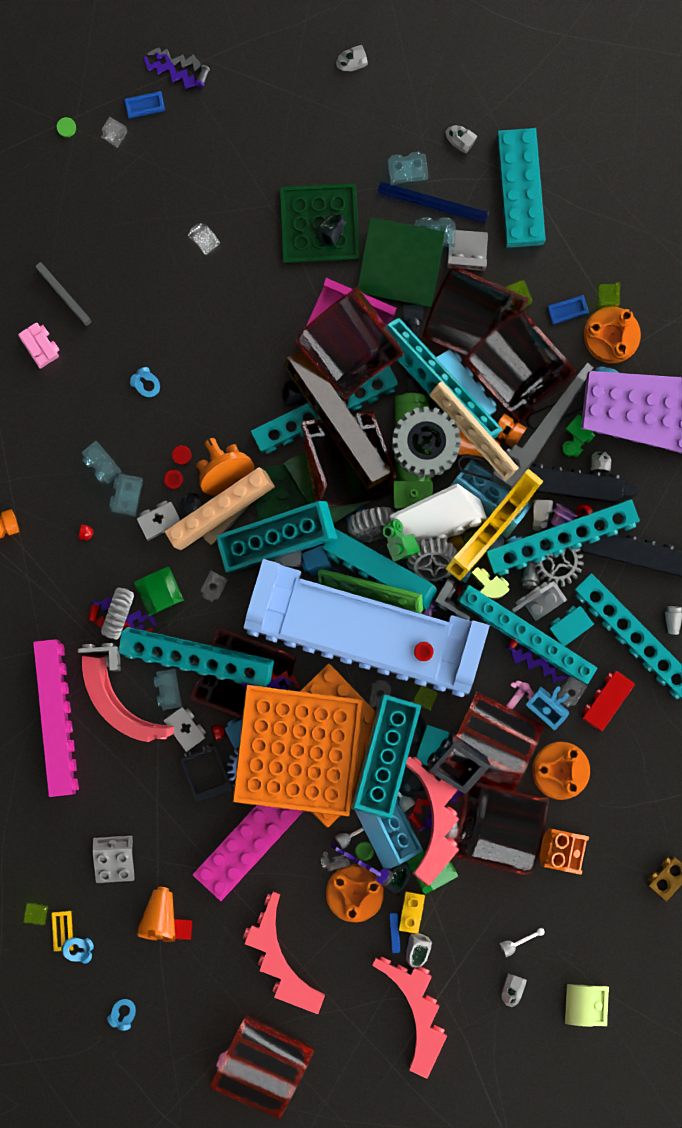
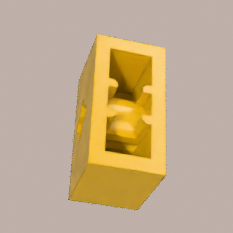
(411, 912)

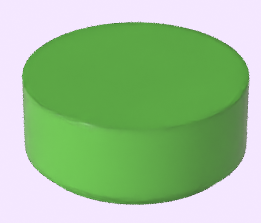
(66, 127)
(364, 851)

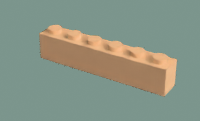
(219, 509)

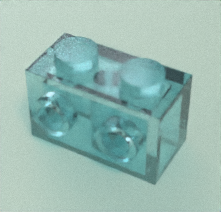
(407, 168)
(442, 224)
(105, 467)
(127, 495)
(168, 688)

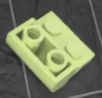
(493, 589)
(586, 1005)

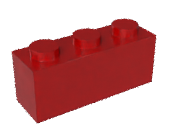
(607, 700)

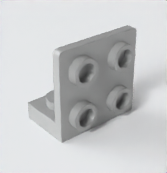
(469, 250)
(541, 600)
(446, 602)
(112, 659)
(113, 859)

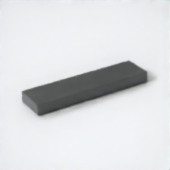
(63, 294)

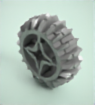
(369, 524)
(422, 564)
(573, 567)
(117, 613)

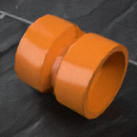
(515, 433)
(8, 523)

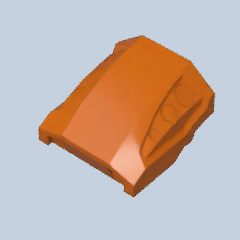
(562, 850)

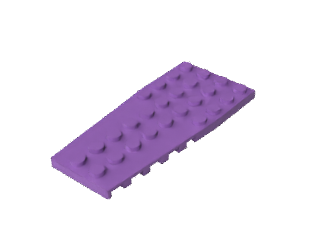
(635, 408)

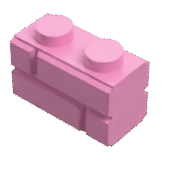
(38, 345)

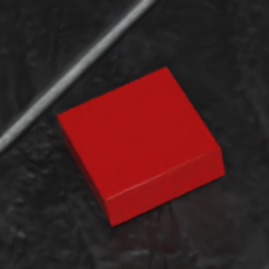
(183, 929)

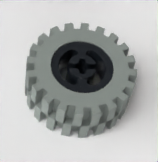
(441, 457)

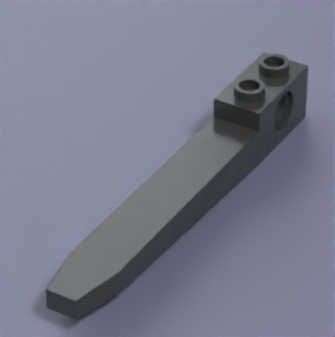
(525, 456)

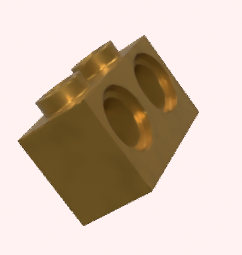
(673, 882)

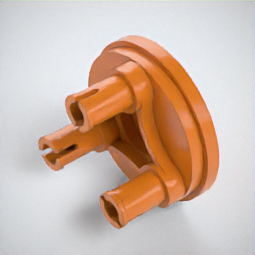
(612, 335)
(223, 468)
(561, 770)
(354, 893)

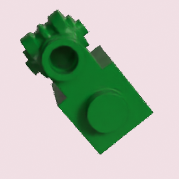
(579, 436)
(399, 545)

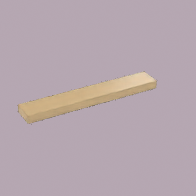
(474, 431)

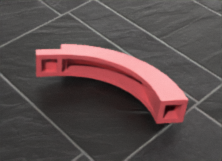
(109, 706)

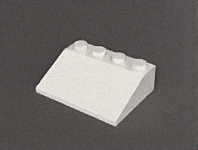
(442, 514)

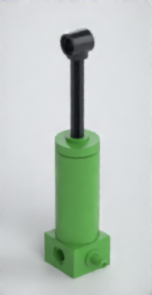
(410, 488)

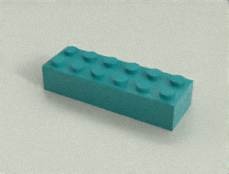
(521, 187)
(276, 536)
(377, 567)
(385, 757)

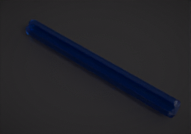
(433, 202)

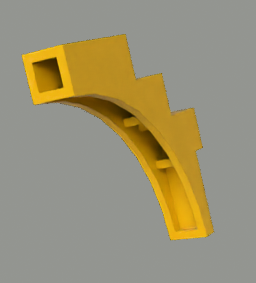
(494, 525)

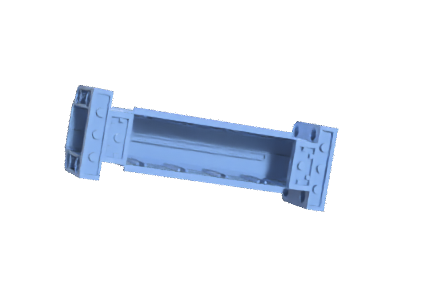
(363, 630)

